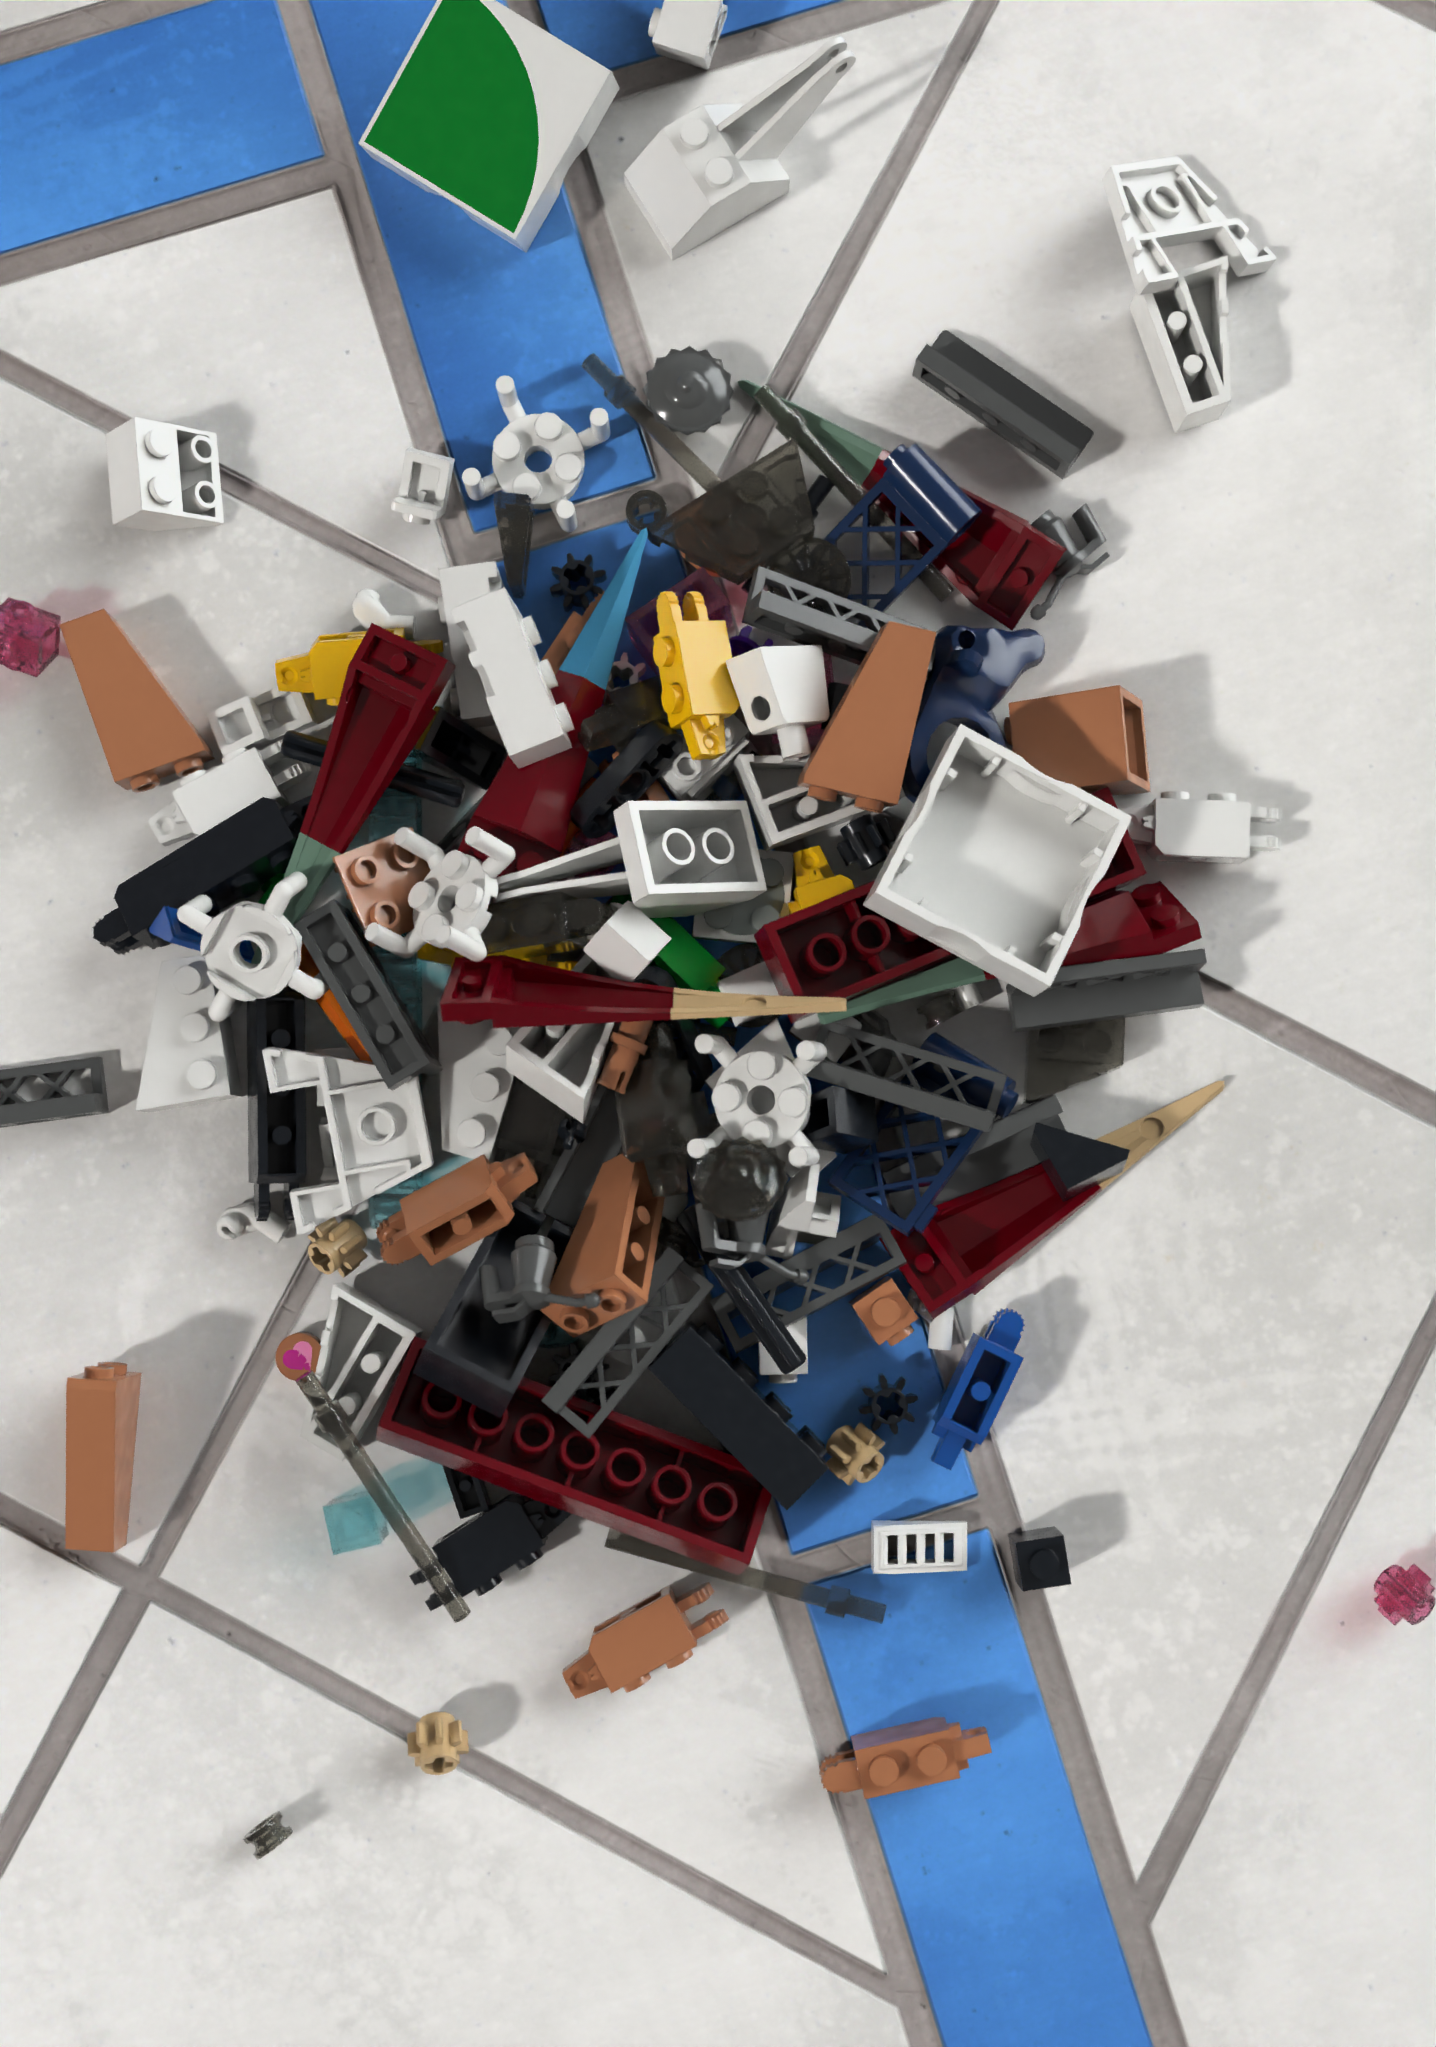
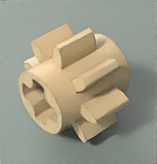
(337, 1246)
(855, 1454)
(437, 1743)

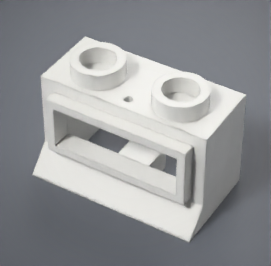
(692, 779)

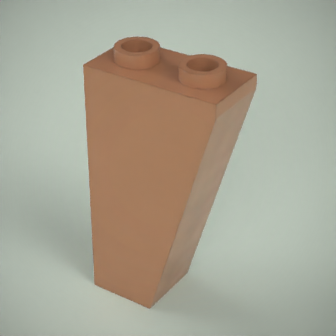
(131, 709)
(874, 724)
(609, 1248)
(100, 1455)

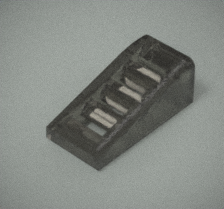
(515, 528)

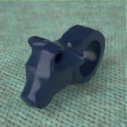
(966, 682)

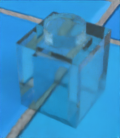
(354, 1522)

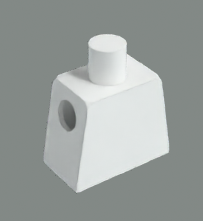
(782, 693)

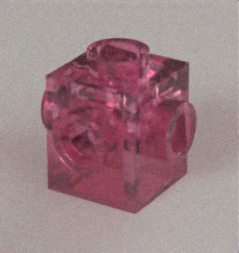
(27, 637)

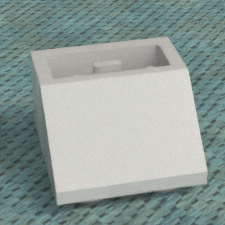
(163, 476)

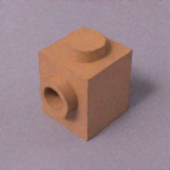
(885, 1312)

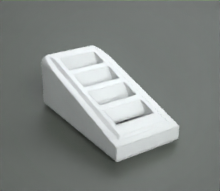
(879, 1546)

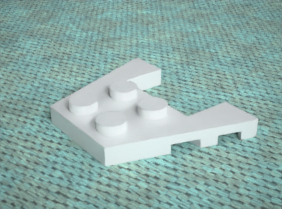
(1168, 206)
(373, 1130)

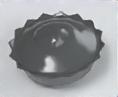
(688, 391)

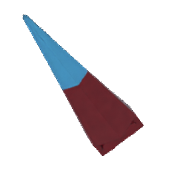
(534, 803)

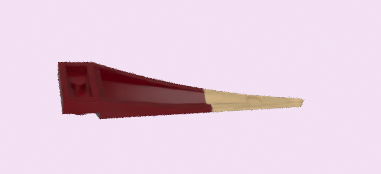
(534, 994)
(996, 1225)

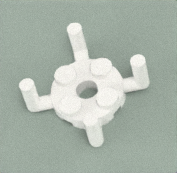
(532, 434)
(450, 879)
(269, 930)
(734, 1098)

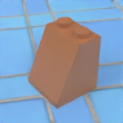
(1084, 739)

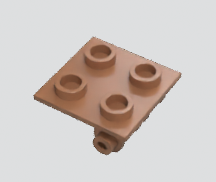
(380, 881)

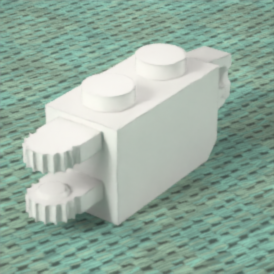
(218, 794)
(1201, 829)

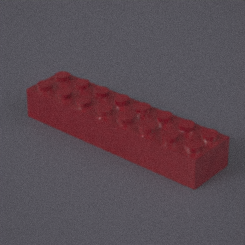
(851, 950)
(619, 1477)

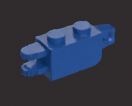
(977, 1388)

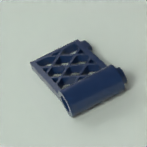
(927, 500)
(975, 1091)

